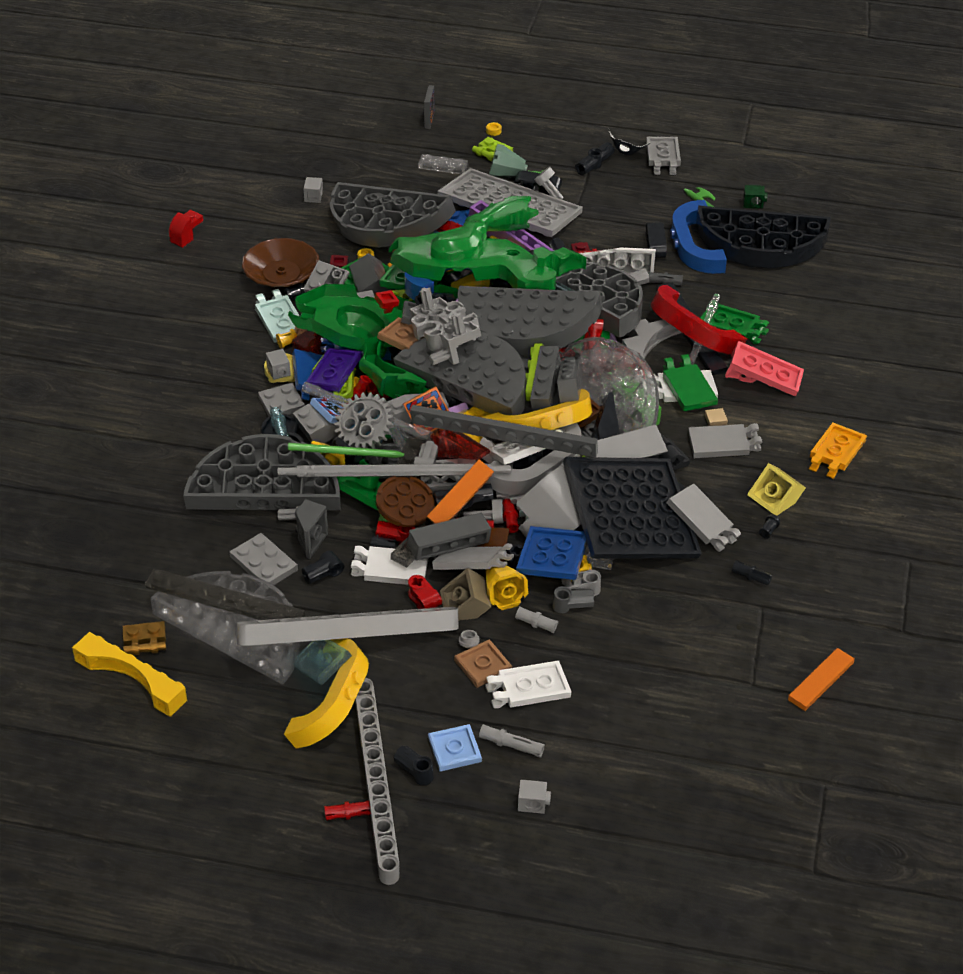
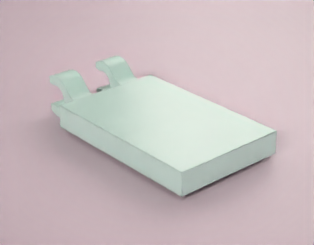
(275, 313)

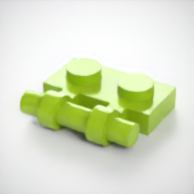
(487, 148)

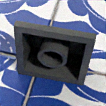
(311, 526)

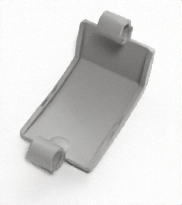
(550, 503)

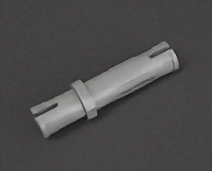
(519, 743)

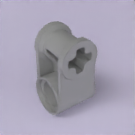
(585, 580)

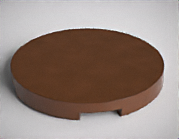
(404, 501)

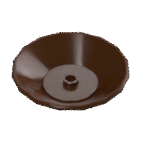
(280, 262)

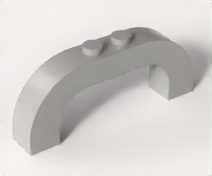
(523, 480)

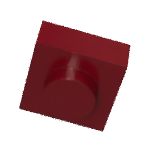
(581, 246)
(339, 260)

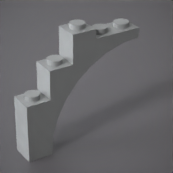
(648, 335)

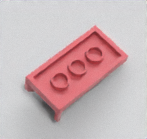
(764, 368)

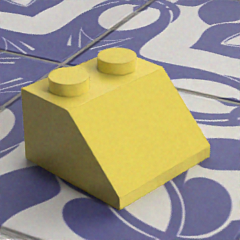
(775, 490)

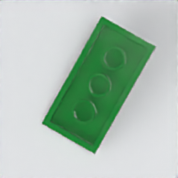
(362, 488)

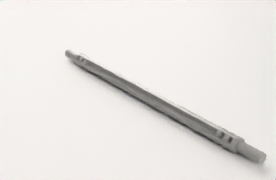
(385, 470)

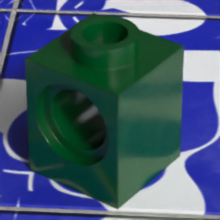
(754, 196)

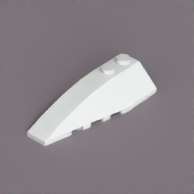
(625, 259)

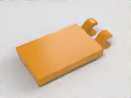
(836, 449)

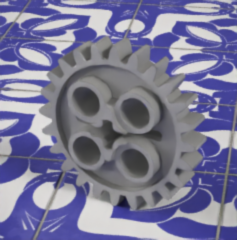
(364, 421)

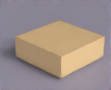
(716, 417)

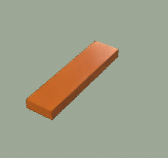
(461, 493)
(821, 679)

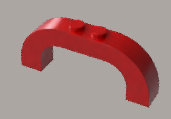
(668, 309)

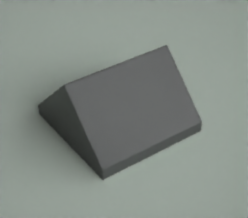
(367, 274)

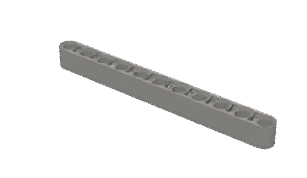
(346, 626)
(377, 784)

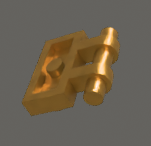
(144, 638)

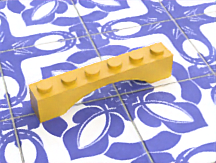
(98, 654)

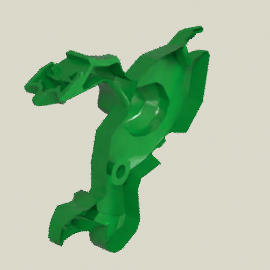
(486, 257)
(337, 312)

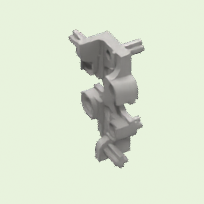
(450, 325)

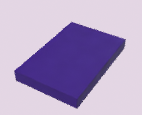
(334, 368)

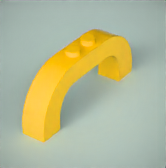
(553, 416)
(333, 710)

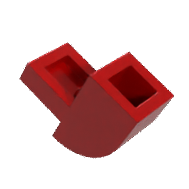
(182, 227)

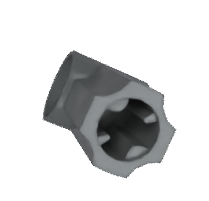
(566, 599)

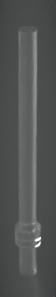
(711, 309)

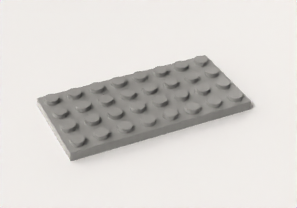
(478, 186)

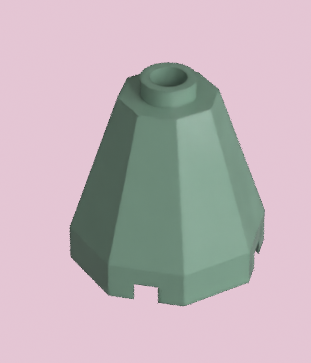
(506, 163)

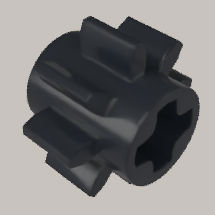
(516, 550)

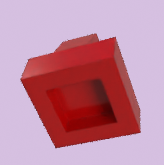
(386, 300)

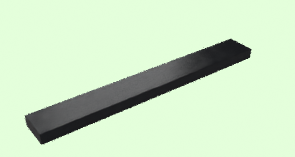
(709, 357)

